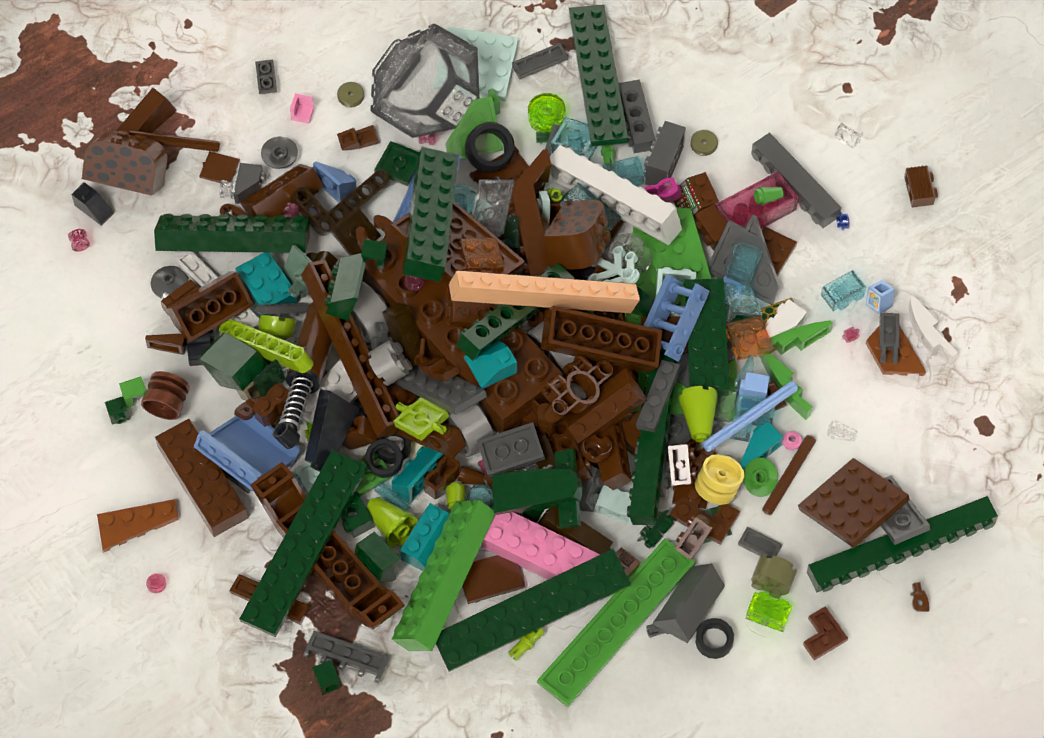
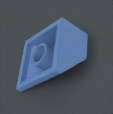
(335, 181)

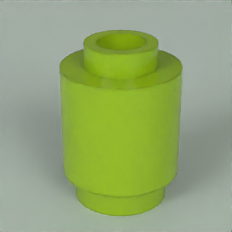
(454, 493)

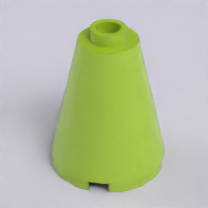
(699, 411)
(391, 521)

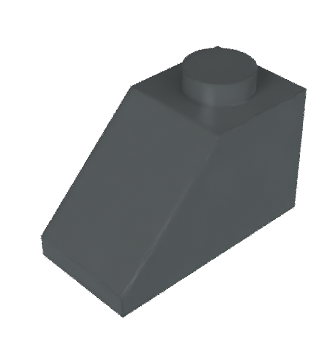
(248, 181)

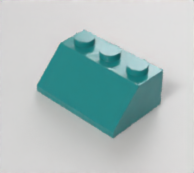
(412, 478)
(423, 537)

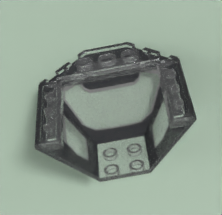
(425, 82)

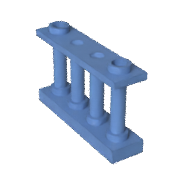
(665, 304)

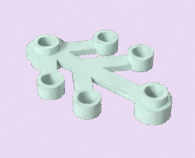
(628, 275)

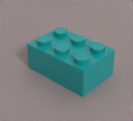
(265, 281)

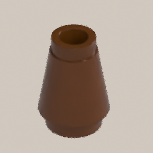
(470, 476)

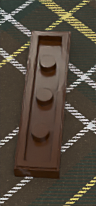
(245, 587)

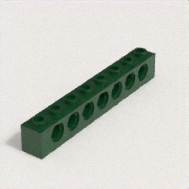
(501, 321)

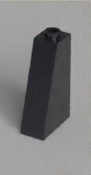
(329, 427)

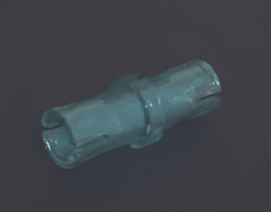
(391, 497)

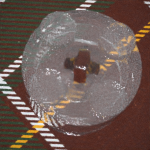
(632, 243)

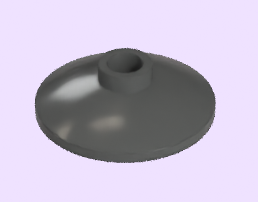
(279, 146)
(163, 288)

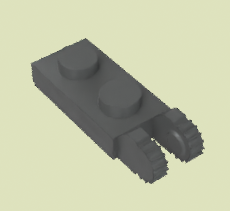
(889, 335)

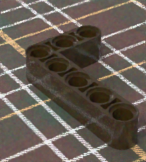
(343, 206)

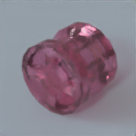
(427, 139)
(78, 240)

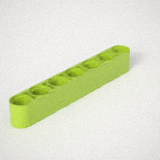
(269, 346)

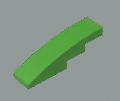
(800, 336)
(781, 376)

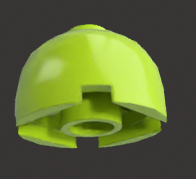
(276, 326)

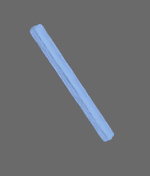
(749, 416)

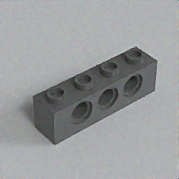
(633, 92)

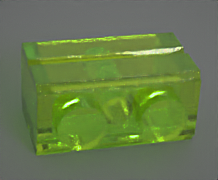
(769, 611)

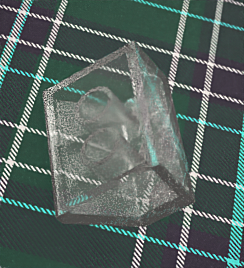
(493, 204)

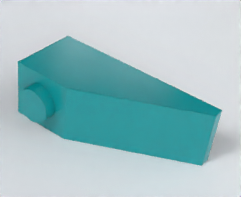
(762, 443)

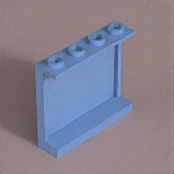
(245, 449)

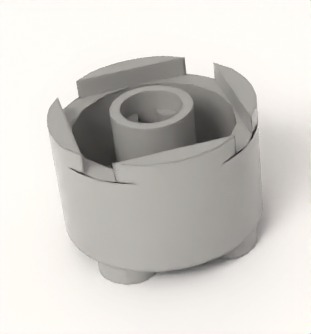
(389, 362)

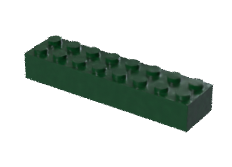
(430, 214)
(231, 233)

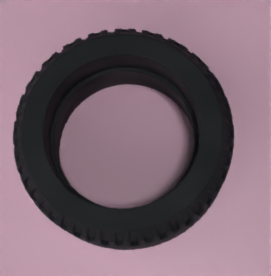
(503, 134)

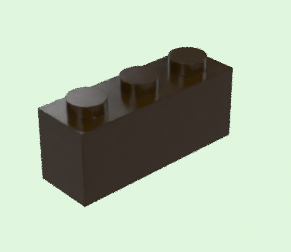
(403, 330)

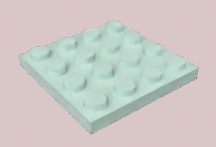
(494, 59)

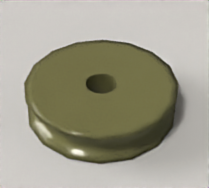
(350, 100)
(704, 136)

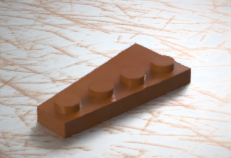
(132, 522)

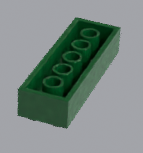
(708, 340)

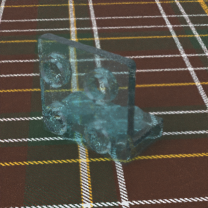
(740, 301)

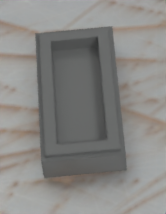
(759, 543)

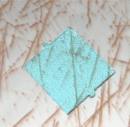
(748, 367)

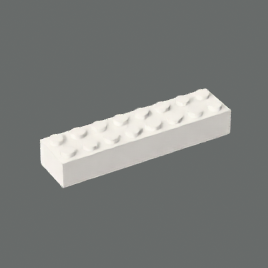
(631, 202)

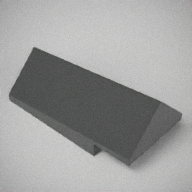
(690, 602)

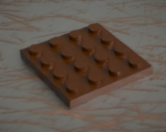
(853, 502)

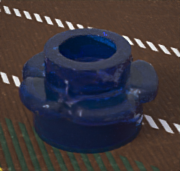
(843, 221)

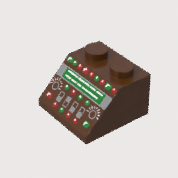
(696, 193)

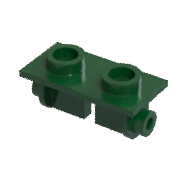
(650, 534)

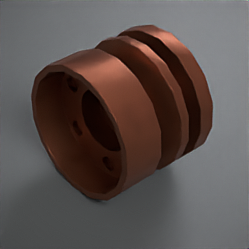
(165, 395)

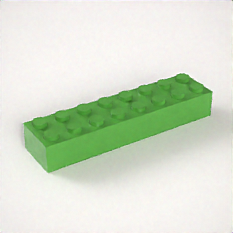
(443, 575)

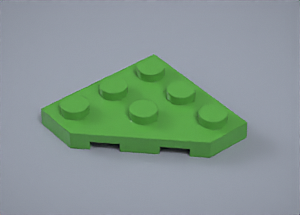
(478, 112)

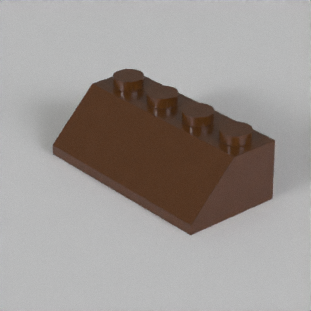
(273, 197)
(209, 306)
(615, 402)

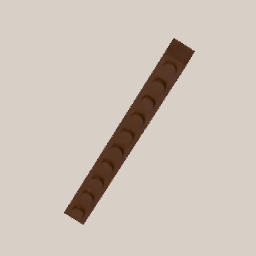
(352, 353)

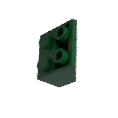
(378, 557)

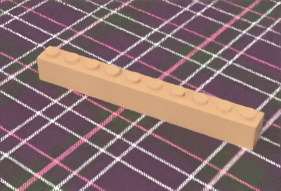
(543, 292)

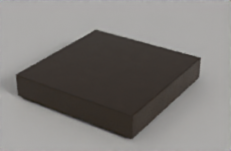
(346, 231)

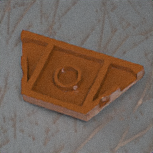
(907, 358)

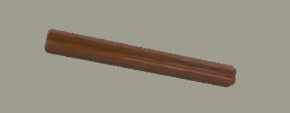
(178, 141)
(788, 475)

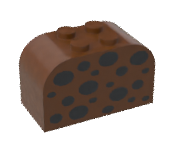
(126, 162)
(577, 235)

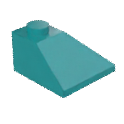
(493, 365)

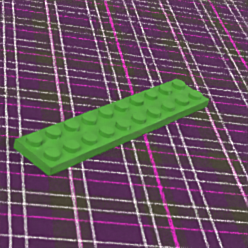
(615, 623)

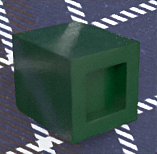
(376, 251)
(326, 677)

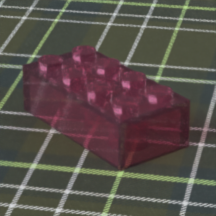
(742, 204)

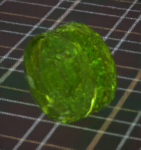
(543, 104)

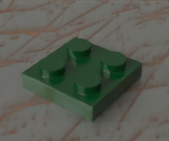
(398, 163)

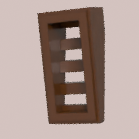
(167, 342)

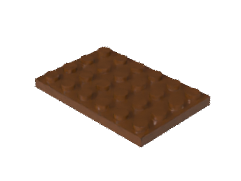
(463, 226)

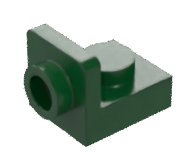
(117, 410)

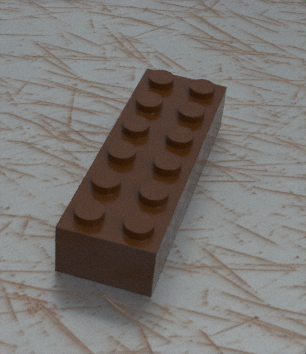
(601, 339)
(201, 479)

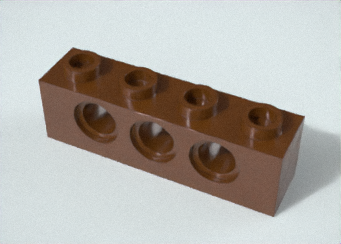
(564, 440)
(448, 443)

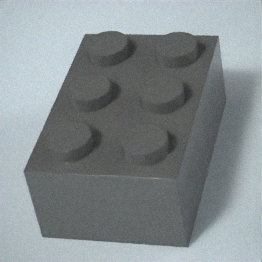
(664, 153)

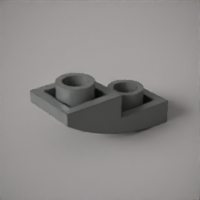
(266, 76)

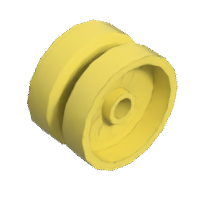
(719, 479)

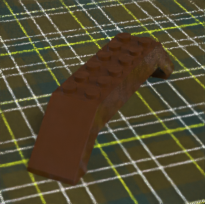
(525, 206)
(337, 566)

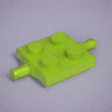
(421, 418)

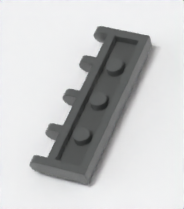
(347, 654)

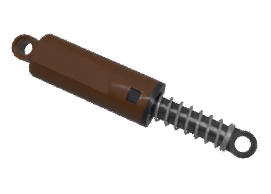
(318, 345)

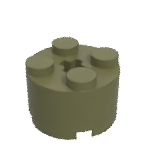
(773, 576)

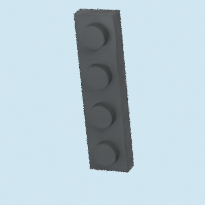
(658, 396)

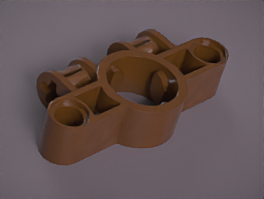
(561, 396)

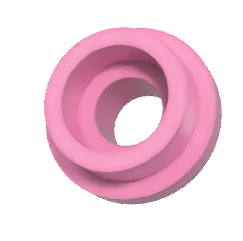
(792, 445)

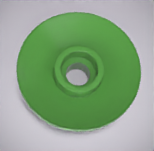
(766, 474)

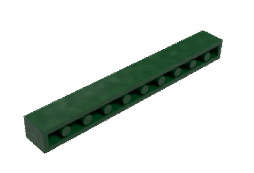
(650, 462)
(882, 552)

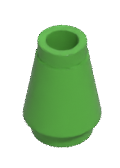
(767, 194)

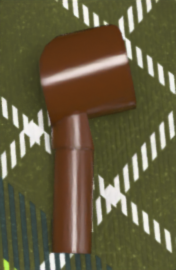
(420, 358)

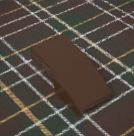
(358, 139)
(439, 370)

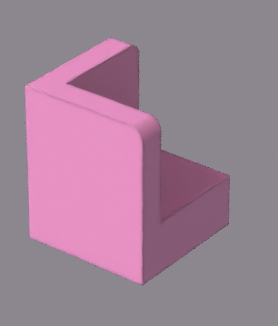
(302, 108)

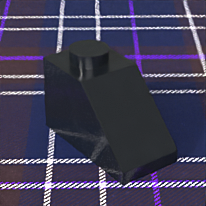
(91, 203)

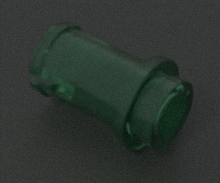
(542, 137)

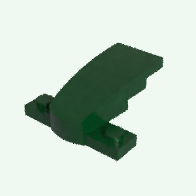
(542, 490)

